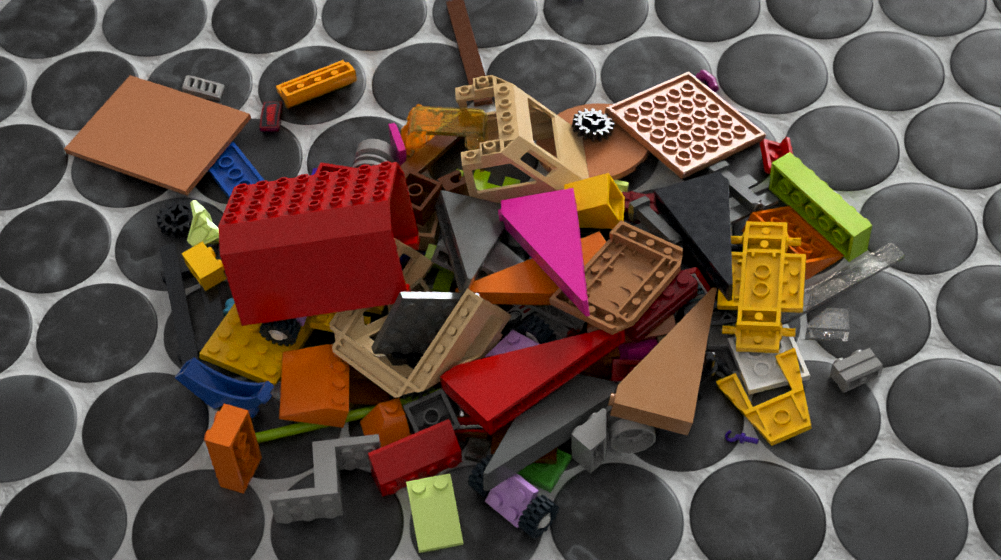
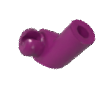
(709, 78)

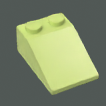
(434, 513)

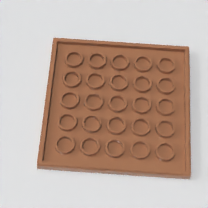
(685, 124)

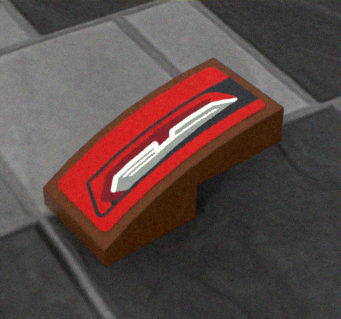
(469, 428)

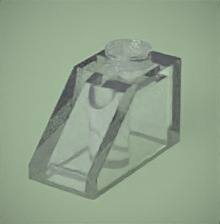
(829, 325)

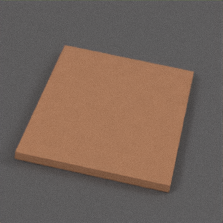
(158, 134)

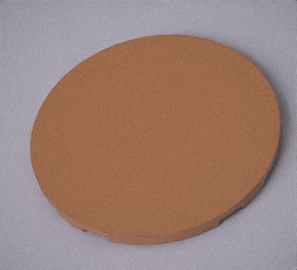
(616, 155)

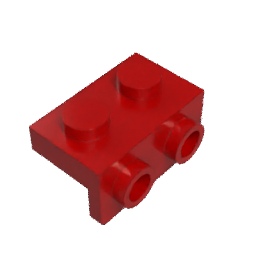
(773, 150)

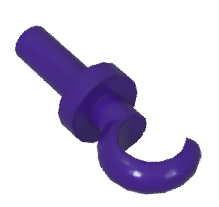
(742, 438)

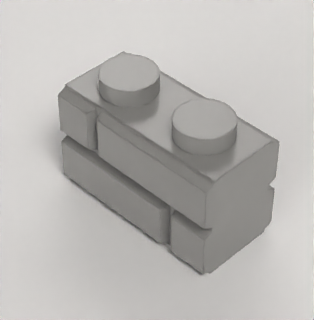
(856, 369)

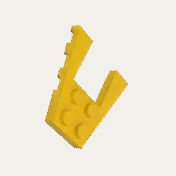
(778, 417)

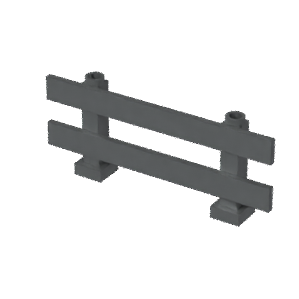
(739, 190)

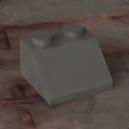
(430, 411)

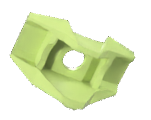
(202, 227)

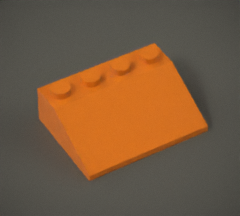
(818, 249)
(314, 386)

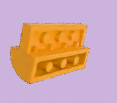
(316, 83)

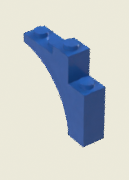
(219, 389)

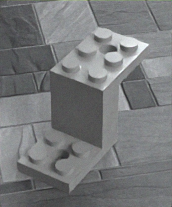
(326, 497)

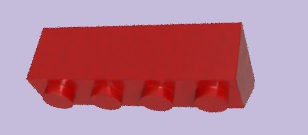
(415, 457)

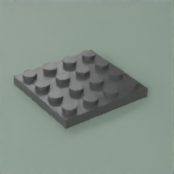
(414, 321)

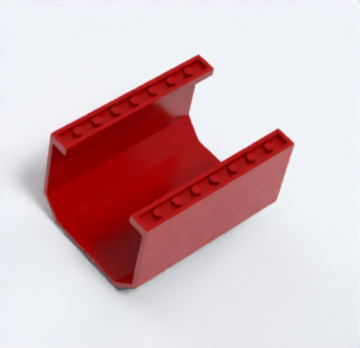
(317, 242)

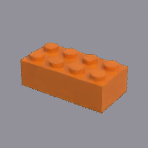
(233, 448)

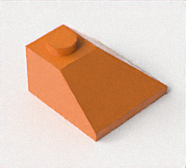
(387, 421)

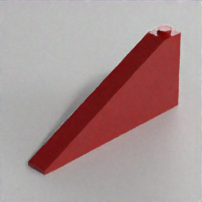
(510, 383)

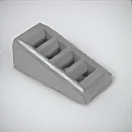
(192, 84)

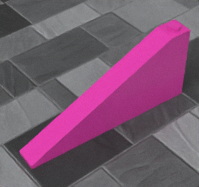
(550, 234)

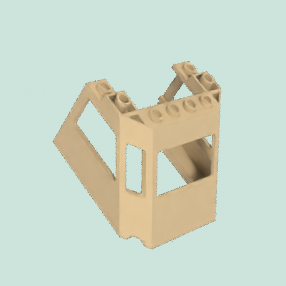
(512, 133)
(465, 336)

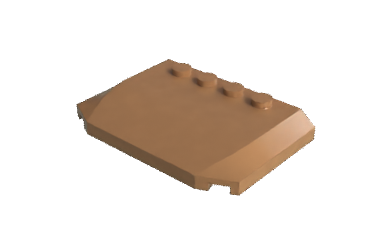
(624, 278)

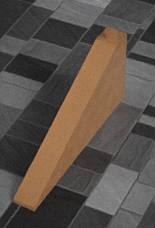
(667, 381)

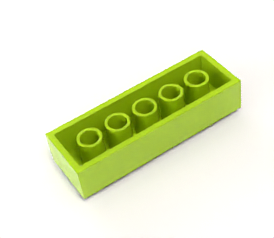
(820, 206)

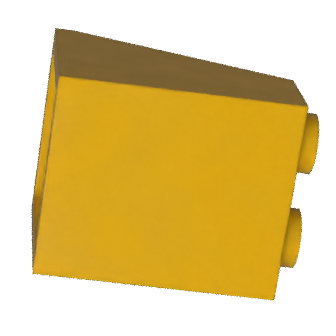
(598, 202)

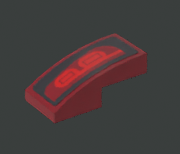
(271, 116)

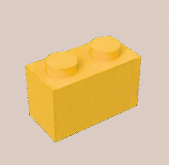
(204, 265)

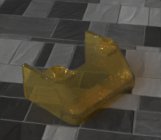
(447, 121)

